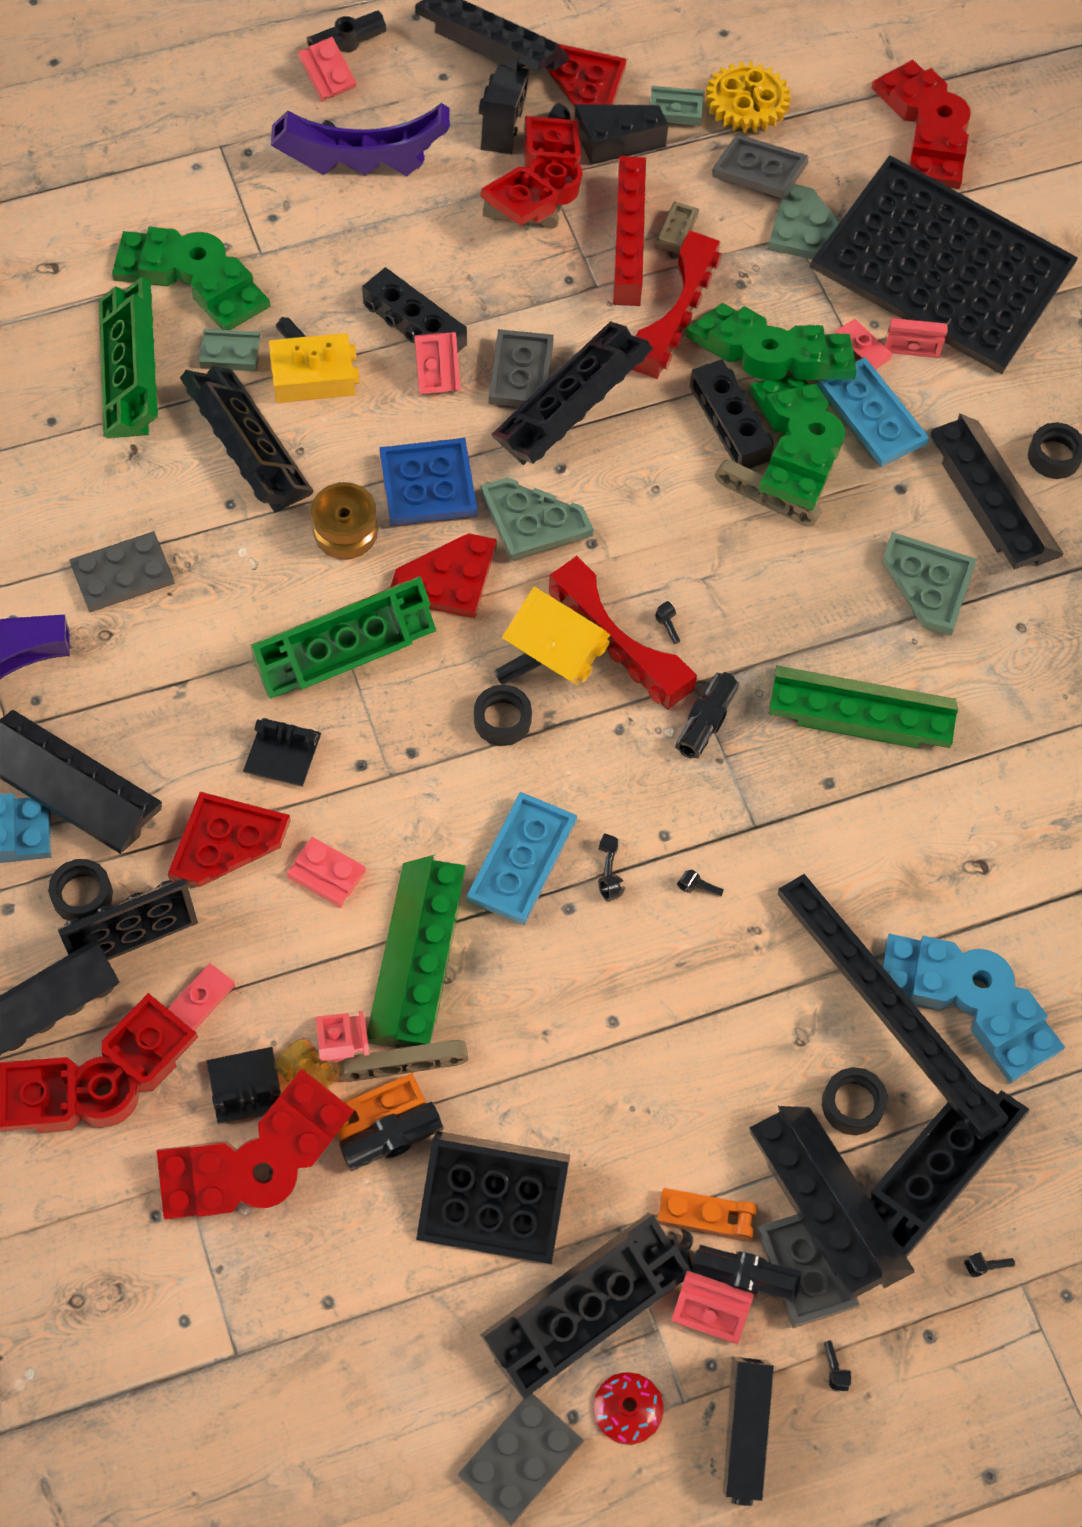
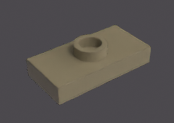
(676, 227)

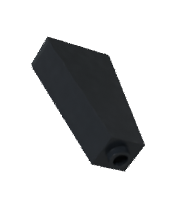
(747, 1429)

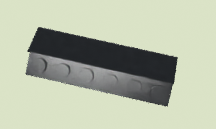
(491, 35)
(571, 392)
(247, 437)
(994, 493)
(73, 783)
(53, 994)
(937, 1171)
(830, 1201)
(585, 1305)

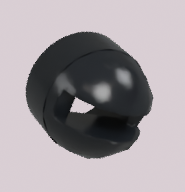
(559, 111)
(610, 887)

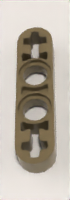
(747, 484)
(403, 1060)

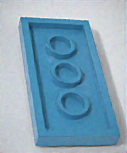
(875, 414)
(522, 858)

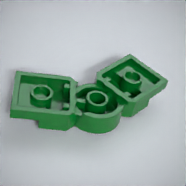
(198, 259)
(771, 350)
(810, 440)

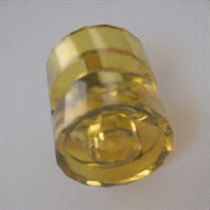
(304, 1055)

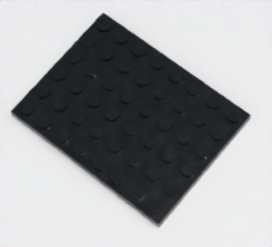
(944, 261)

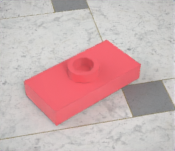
(865, 344)
(202, 996)

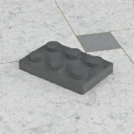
(760, 166)
(519, 366)
(121, 571)
(821, 1292)
(520, 1458)

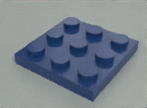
(428, 481)

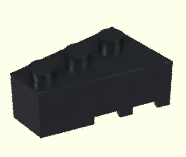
(501, 107)
(620, 130)

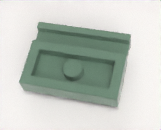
(679, 104)
(230, 349)

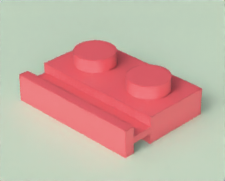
(327, 69)
(915, 337)
(437, 362)
(326, 872)
(341, 1036)
(712, 1307)

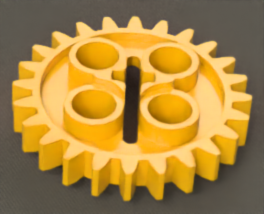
(748, 97)

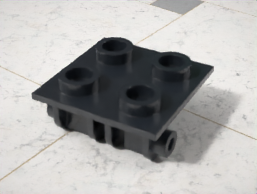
(282, 751)
(243, 1084)

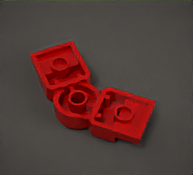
(940, 118)
(549, 174)
(134, 1059)
(218, 1176)

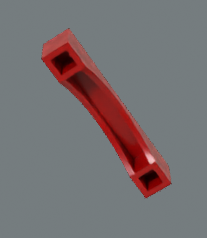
(629, 231)
(695, 262)
(661, 673)

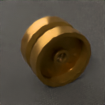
(344, 520)

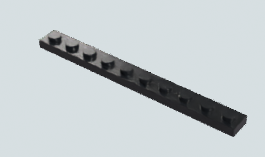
(893, 1007)

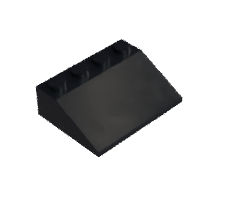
(134, 921)
(493, 1197)

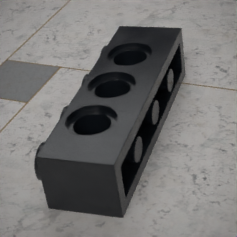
(408, 309)
(720, 399)

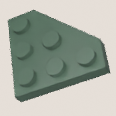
(802, 223)
(533, 518)
(929, 580)

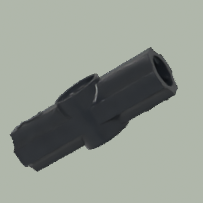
(350, 31)
(707, 715)
(391, 1136)
(747, 1273)

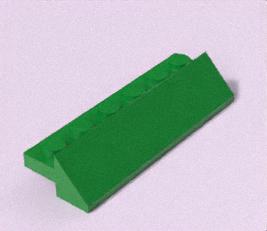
(127, 360)
(343, 638)
(863, 708)
(416, 953)

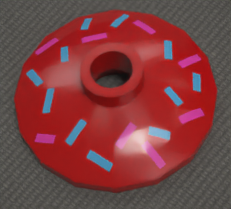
(620, 1424)

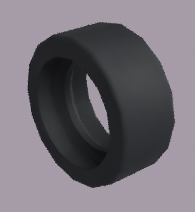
(1051, 467)
(501, 694)
(72, 870)
(865, 1079)

